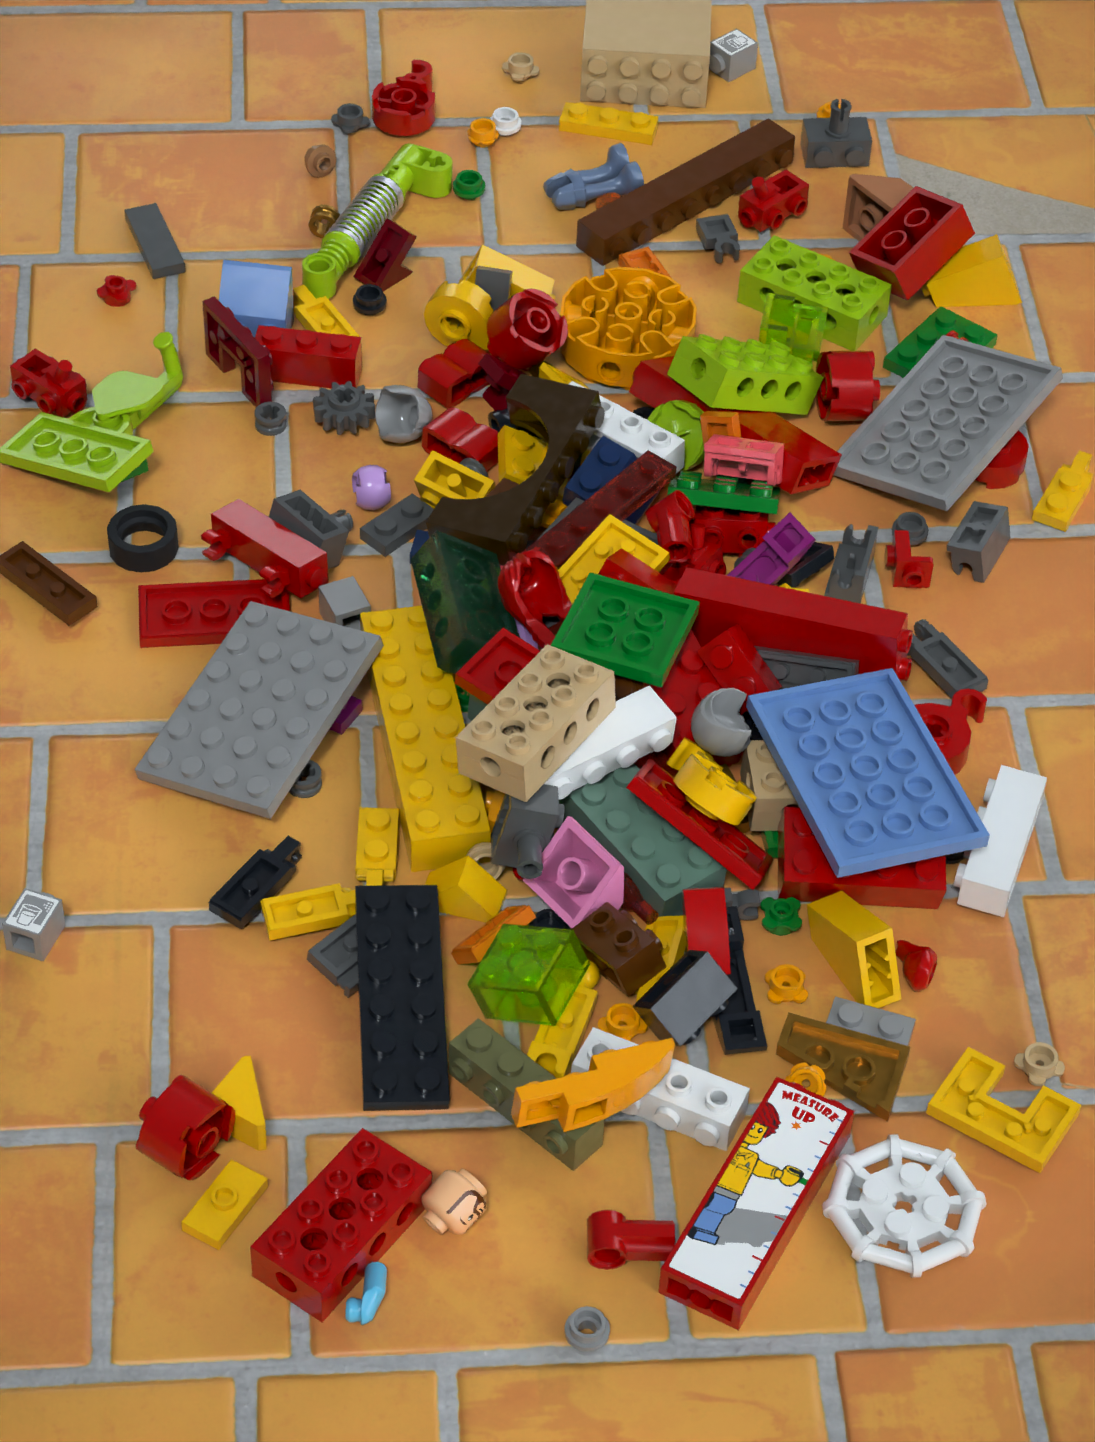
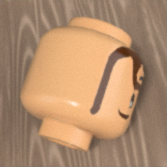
(454, 1202)

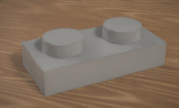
(871, 1021)

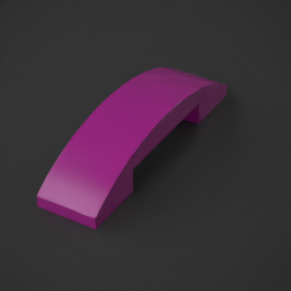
(777, 554)

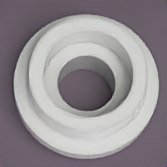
(506, 121)

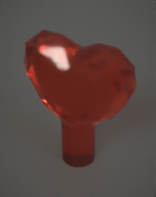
(635, 903)

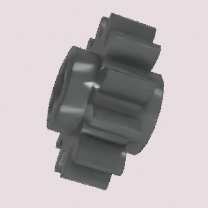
(344, 407)

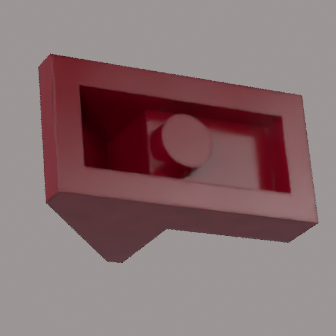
(385, 256)
(501, 380)

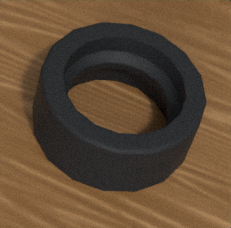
(144, 557)

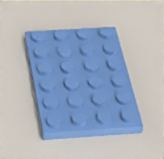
(866, 772)

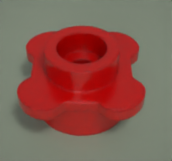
(116, 290)

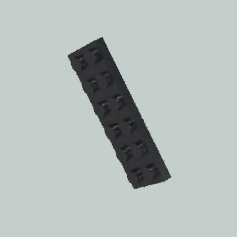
(401, 998)

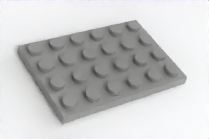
(945, 421)
(259, 709)

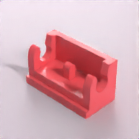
(744, 458)

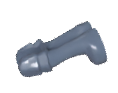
(576, 187)

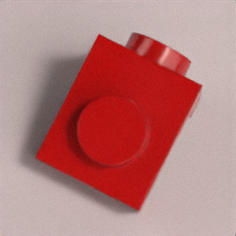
(906, 569)

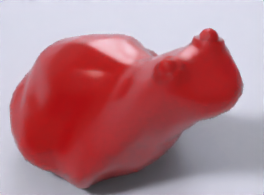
(918, 964)

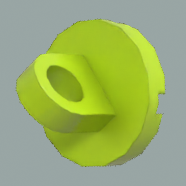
(683, 420)

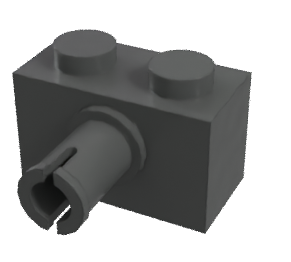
(837, 139)
(313, 523)
(526, 830)

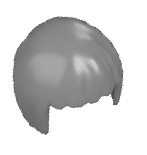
(401, 414)
(718, 725)

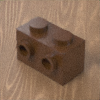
(620, 948)

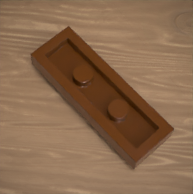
(46, 583)

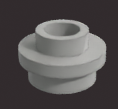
(590, 1319)

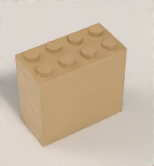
(646, 52)

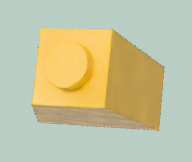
(522, 276)
(975, 277)
(856, 948)

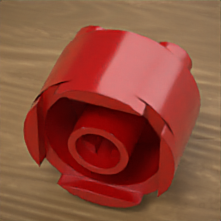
(526, 329)
(847, 385)
(184, 1128)

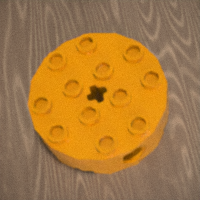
(623, 321)

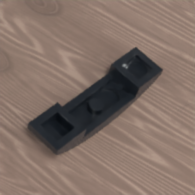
(739, 1024)

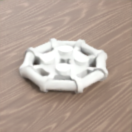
(906, 1184)

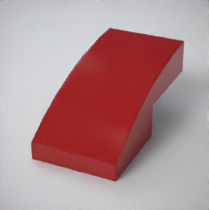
(707, 923)

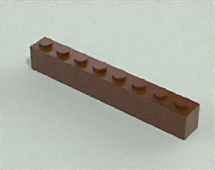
(684, 191)

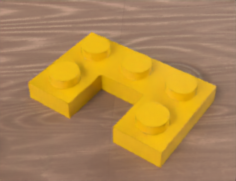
(602, 543)
(966, 1106)

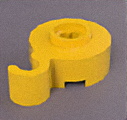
(459, 313)
(708, 786)

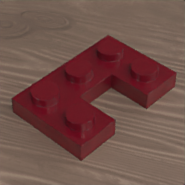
(230, 342)

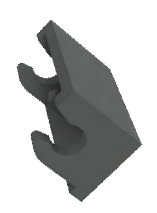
(980, 539)
(852, 565)

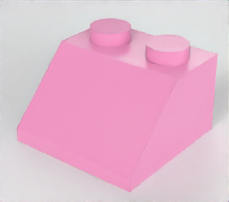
(578, 874)

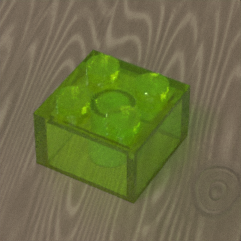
(529, 974)

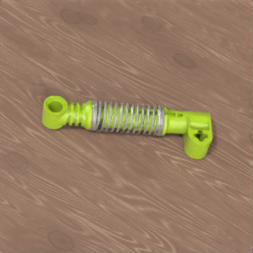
(381, 197)

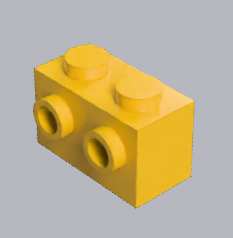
(449, 479)

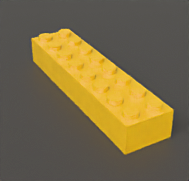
(418, 725)

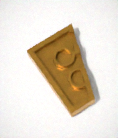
(853, 1062)

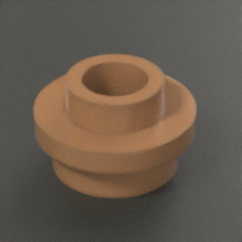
(315, 155)

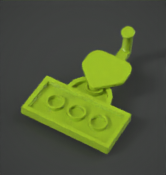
(98, 442)

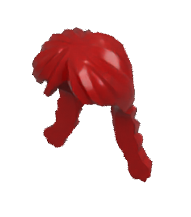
(533, 589)

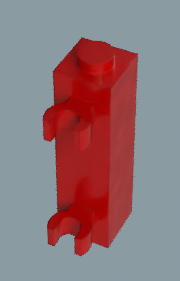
(268, 548)

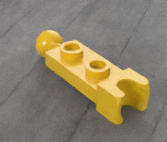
(558, 1045)

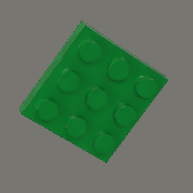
(726, 492)
(627, 628)

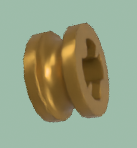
(322, 212)

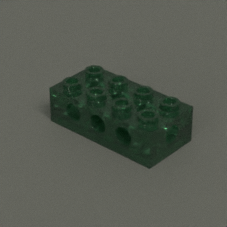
(459, 598)

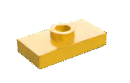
(224, 1204)

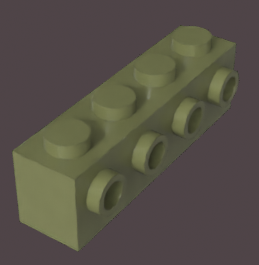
(494, 1069)

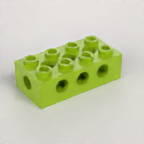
(853, 298)
(745, 375)

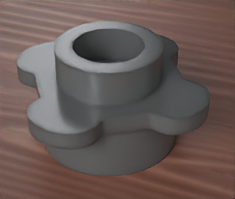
(350, 118)

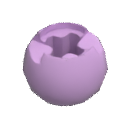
(371, 487)

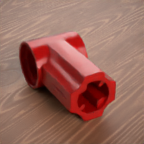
(671, 523)
(616, 1240)

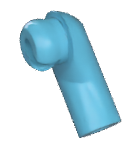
(374, 1289)

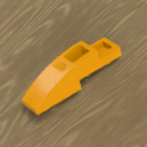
(608, 1087)

